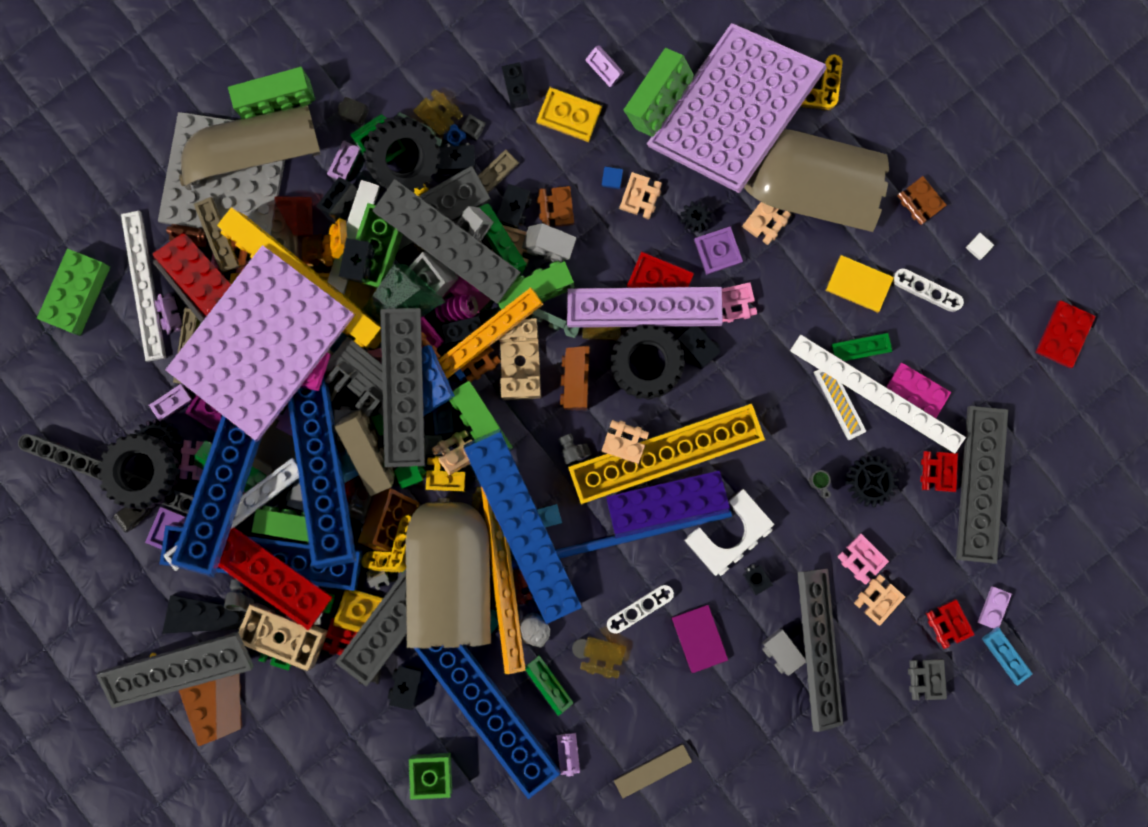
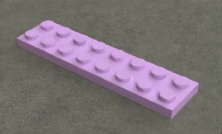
(644, 306)

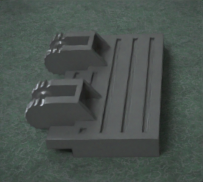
(362, 369)

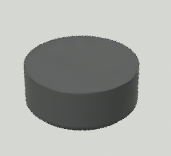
(579, 647)

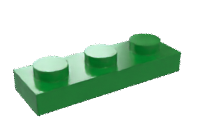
(862, 347)
(548, 685)

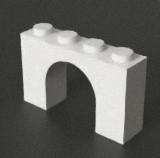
(755, 525)

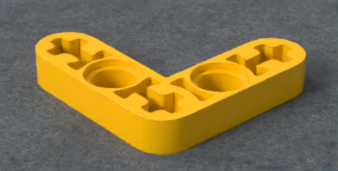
(820, 95)
(392, 557)

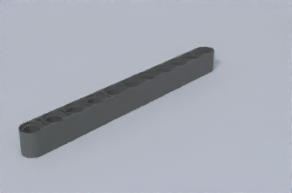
(91, 469)

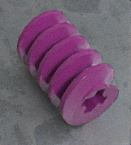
(457, 308)

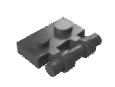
(934, 679)

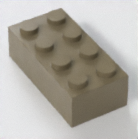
(365, 451)

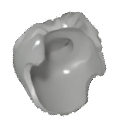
(534, 630)

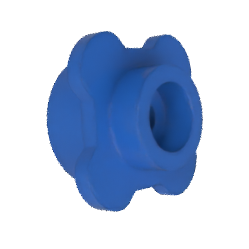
(459, 135)

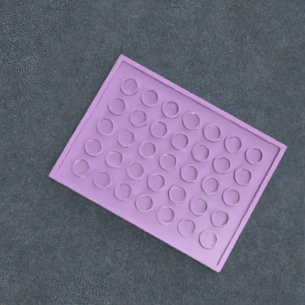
(736, 107)
(260, 343)

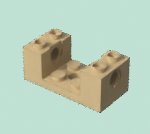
(524, 380)
(300, 645)

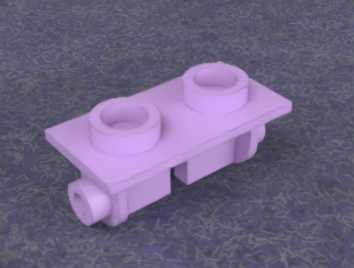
(165, 306)
(568, 754)

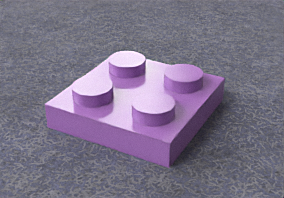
(718, 250)
(163, 518)

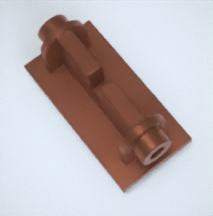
(197, 235)

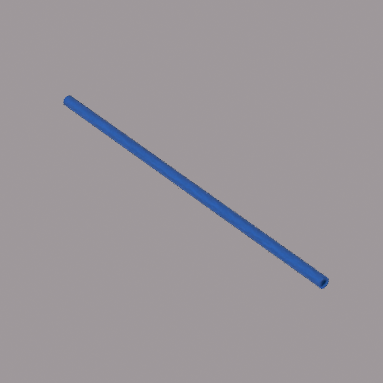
(611, 541)

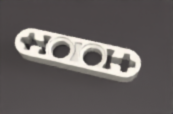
(929, 286)
(641, 611)

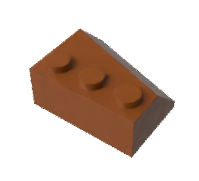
(575, 378)
(383, 519)
(213, 708)

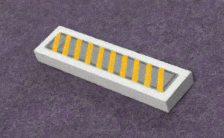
(840, 405)

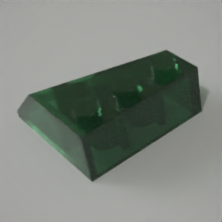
(402, 290)

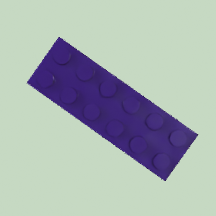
(667, 504)

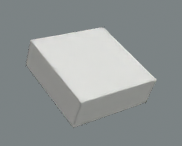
(979, 246)

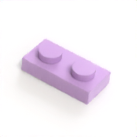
(604, 66)
(344, 161)
(171, 402)
(994, 608)

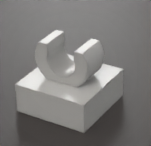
(376, 577)

